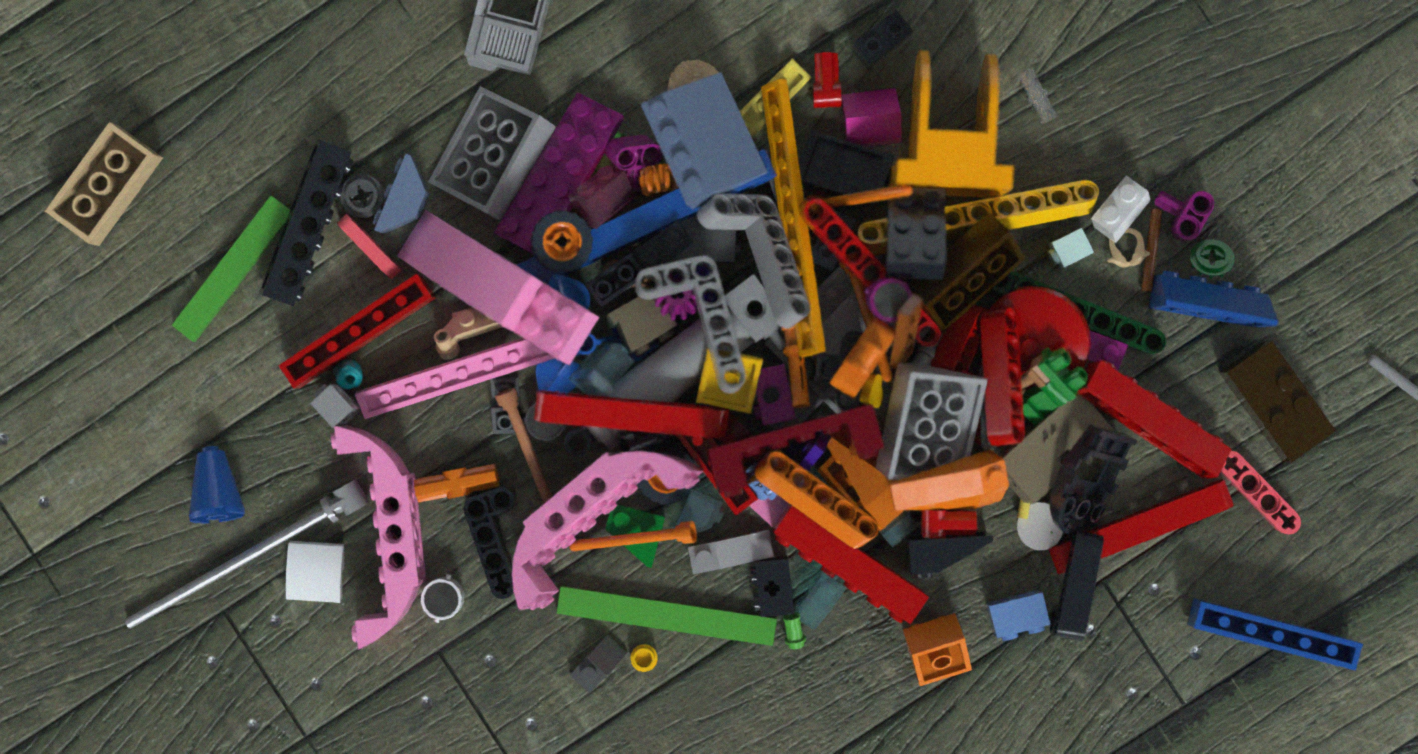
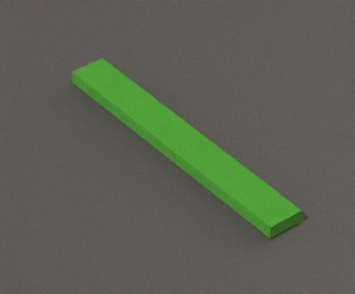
(666, 615)

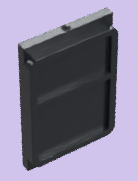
(842, 166)

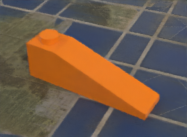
(866, 479)
(955, 485)

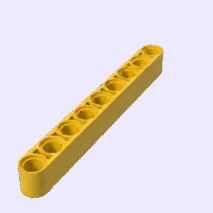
(1014, 204)

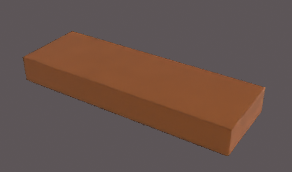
(906, 331)

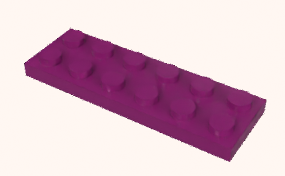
(561, 167)

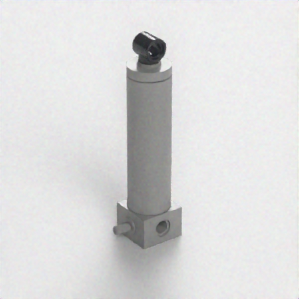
(680, 362)

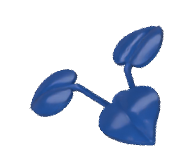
(554, 373)

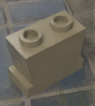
(641, 325)

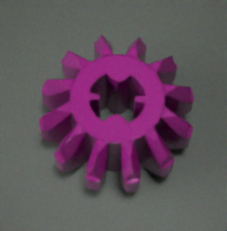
(678, 306)

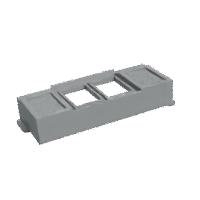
(504, 40)

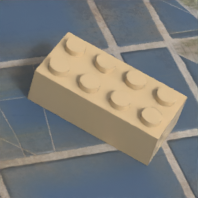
(103, 184)

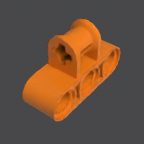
(863, 357)

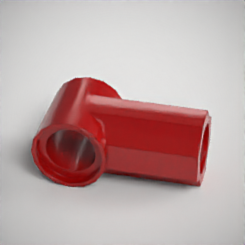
(826, 86)
(948, 522)

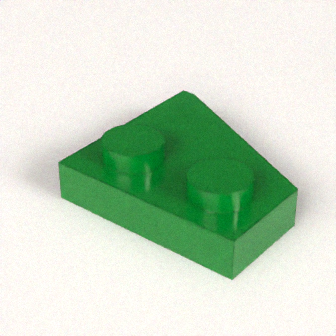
(631, 520)

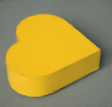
(872, 391)

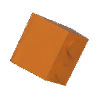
(937, 649)

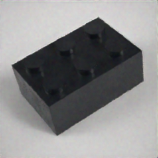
(916, 235)

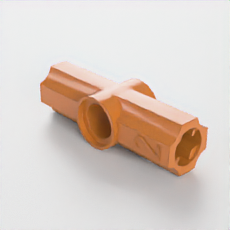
(456, 483)

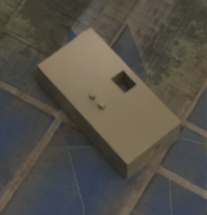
(1037, 459)

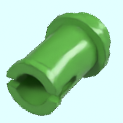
(795, 637)

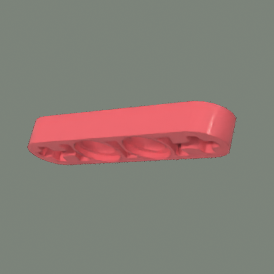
(1256, 494)

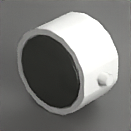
(442, 598)

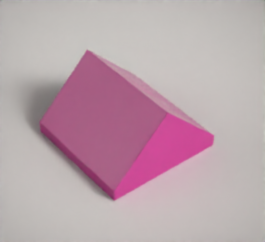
(872, 116)

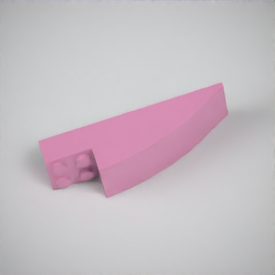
(497, 287)

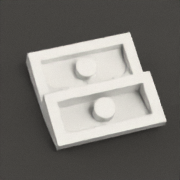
(314, 571)

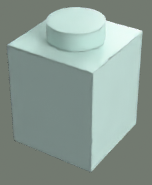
(1069, 249)

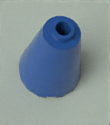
(214, 489)

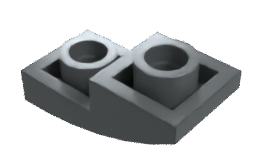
(500, 420)

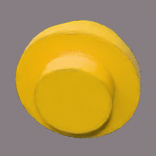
(644, 657)

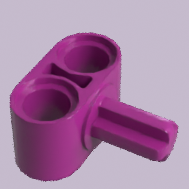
(633, 157)
(1185, 212)

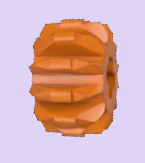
(657, 180)

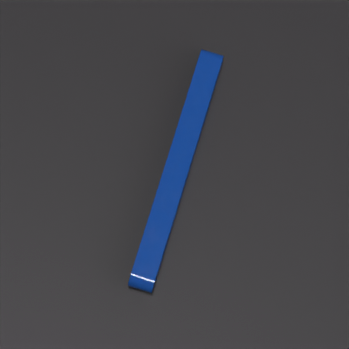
(640, 225)

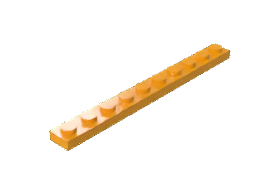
(789, 198)

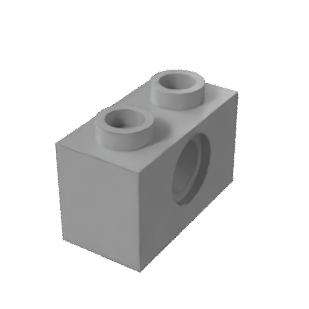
(335, 404)

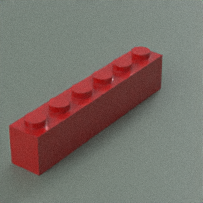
(357, 331)
(1154, 420)
(851, 564)

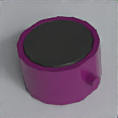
(887, 298)

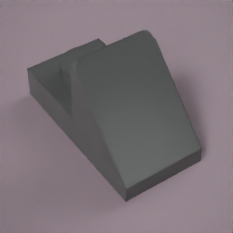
(598, 663)

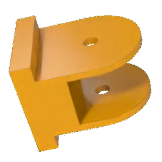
(954, 159)

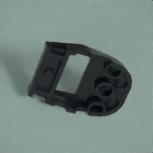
(1079, 501)

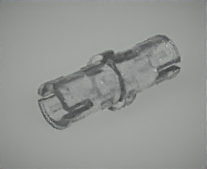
(1037, 96)

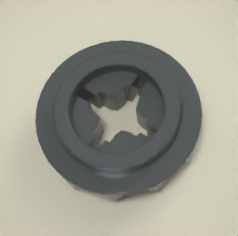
(351, 190)

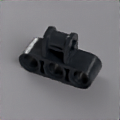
(831, 365)

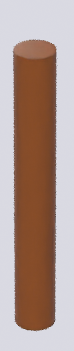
(1152, 247)

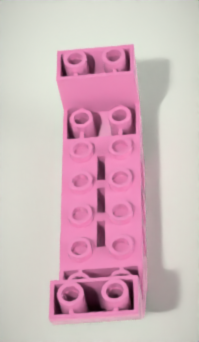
(390, 480)
(578, 507)

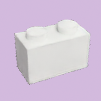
(1120, 209)

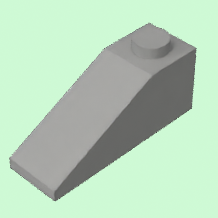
(730, 551)

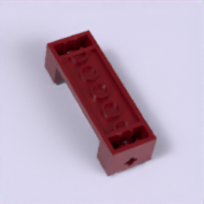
(858, 425)

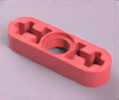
(369, 246)

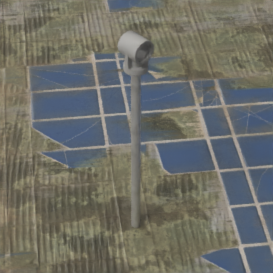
(346, 500)

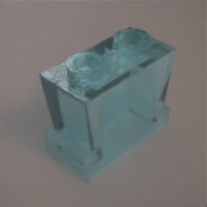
(601, 369)

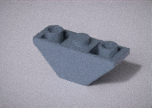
(403, 198)

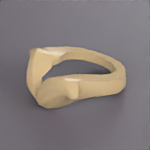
(1140, 252)

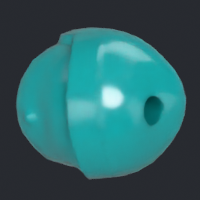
(348, 374)

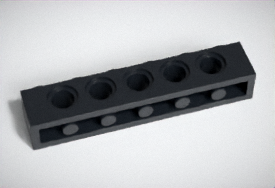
(292, 232)

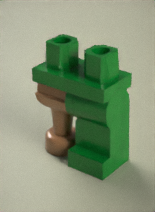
(1053, 383)

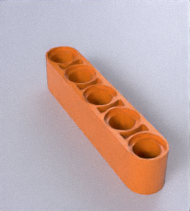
(816, 499)

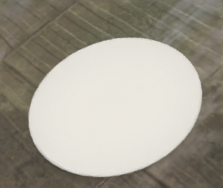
(1037, 528)

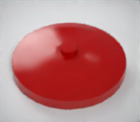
(1045, 322)

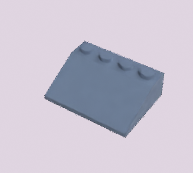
(704, 139)

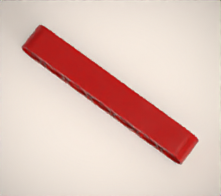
(862, 259)
(631, 414)
(1153, 521)

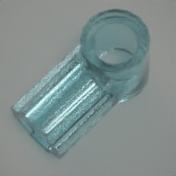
(900, 528)

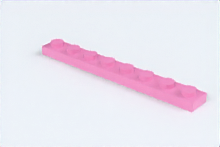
(449, 377)

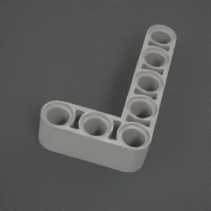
(769, 246)
(707, 311)

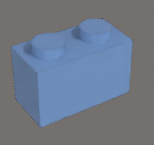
(1018, 615)

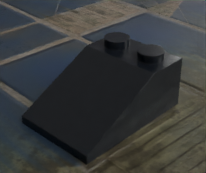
(934, 555)

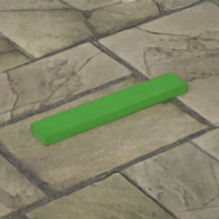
(232, 269)

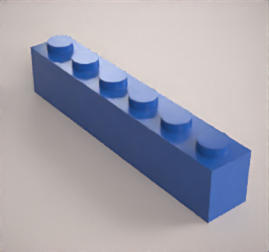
(1274, 634)

